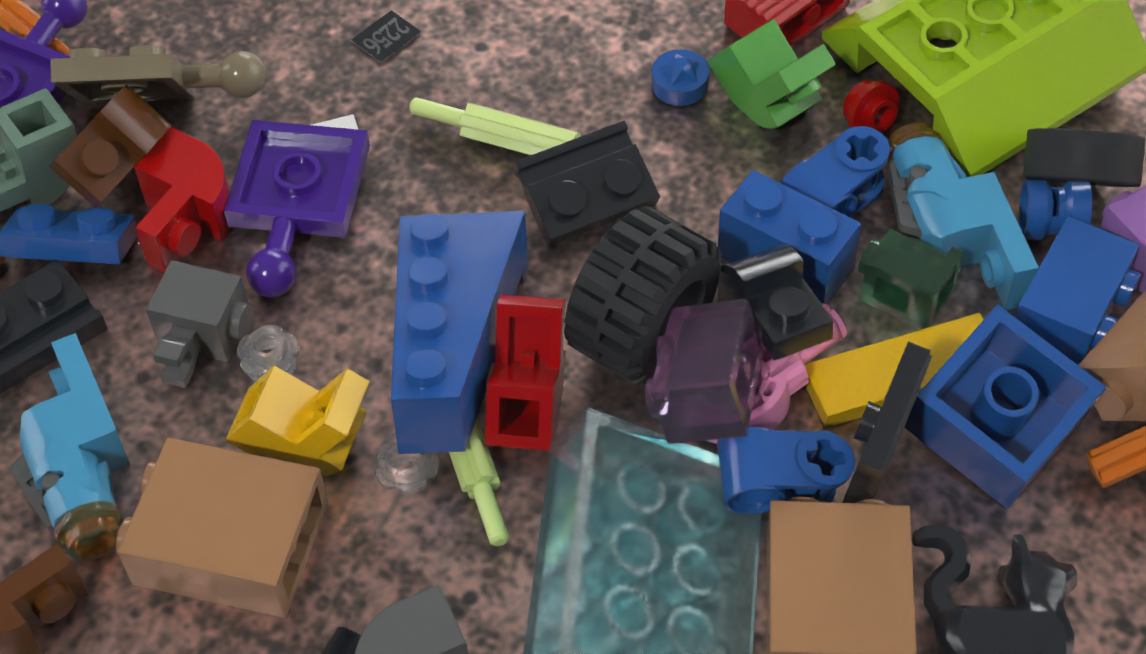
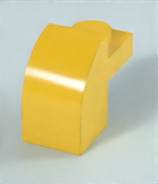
(299, 423)

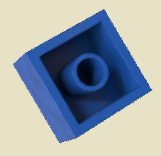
(1002, 406)

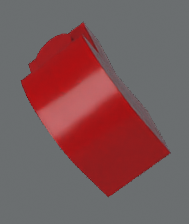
(187, 197)
(527, 373)

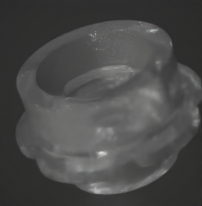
(283, 355)
(407, 481)

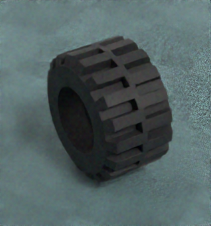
(630, 287)

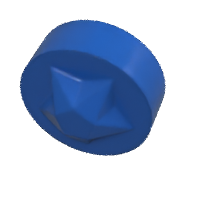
(680, 77)

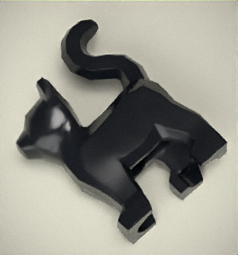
(1033, 583)

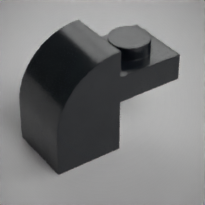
(779, 298)

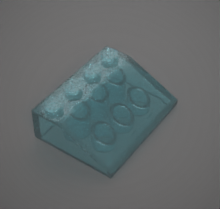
(639, 548)

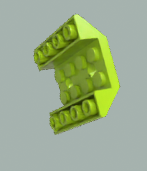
(1009, 73)

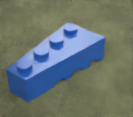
(446, 321)

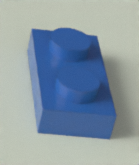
(64, 235)

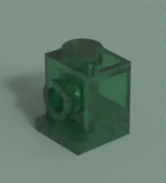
(908, 278)

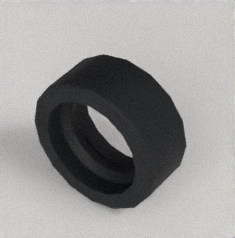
(1084, 156)

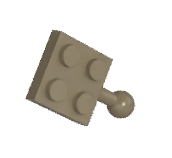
(152, 74)

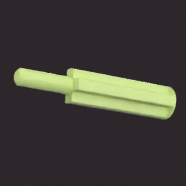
(496, 126)
(479, 478)

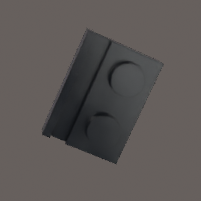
(585, 183)
(40, 312)

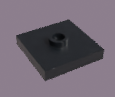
(884, 424)

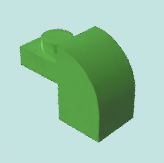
(768, 78)

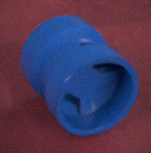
(1046, 207)

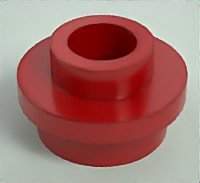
(871, 105)

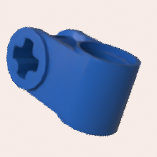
(845, 172)
(781, 467)

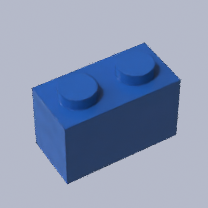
(771, 214)
(1079, 287)

